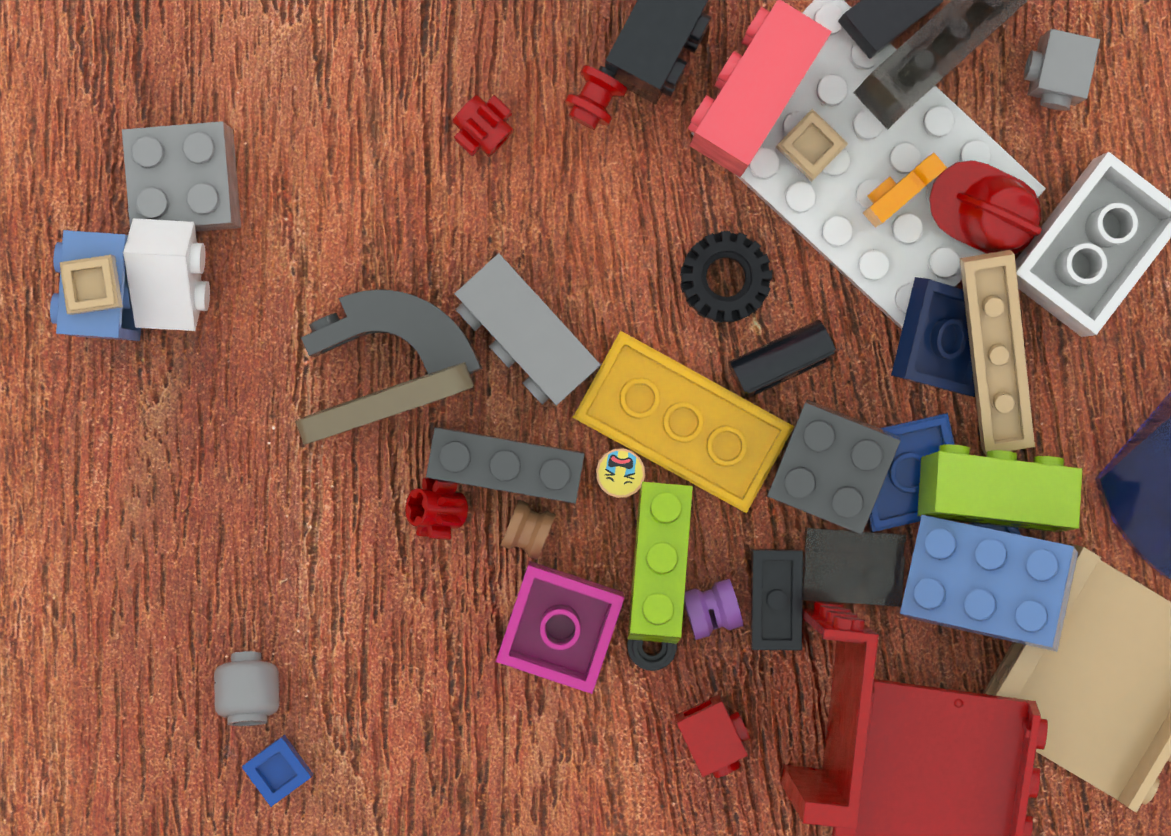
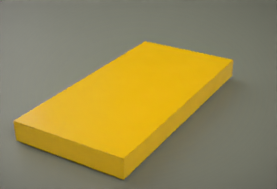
(683, 422)

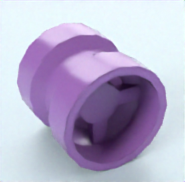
(712, 609)

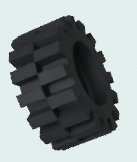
(752, 261)

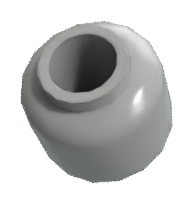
(246, 689)

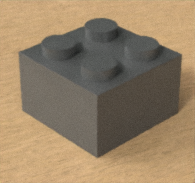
(834, 466)

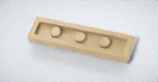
(997, 351)

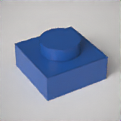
(277, 770)

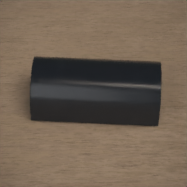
(782, 359)

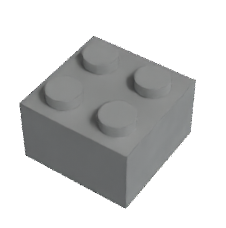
(183, 174)

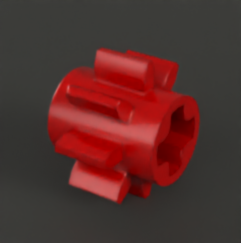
(483, 125)
(436, 508)

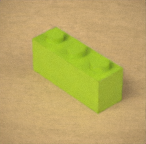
(1000, 489)
(660, 562)

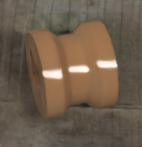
(528, 530)

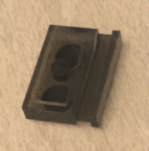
(853, 567)

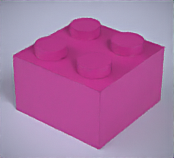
(560, 627)

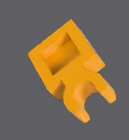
(891, 196)

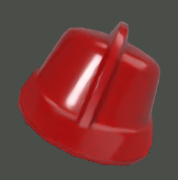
(985, 207)

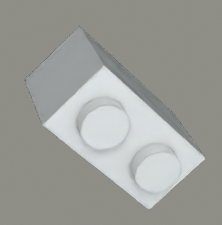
(165, 274)

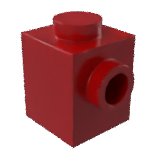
(713, 737)

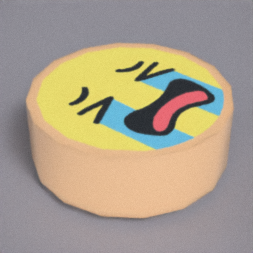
(620, 473)

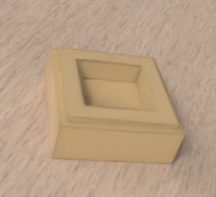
(811, 145)
(91, 284)

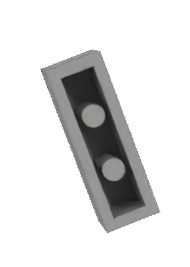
(525, 331)

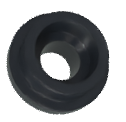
(651, 661)

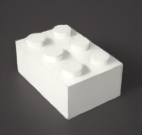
(1095, 245)

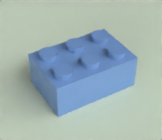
(989, 582)

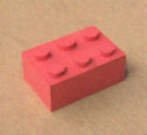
(756, 86)

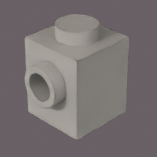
(1061, 69)

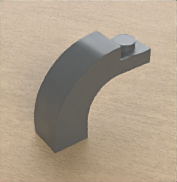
(417, 321)

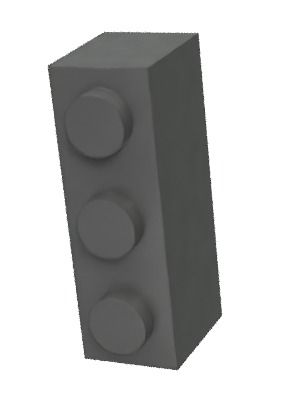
(505, 464)

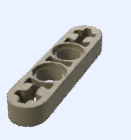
(385, 403)

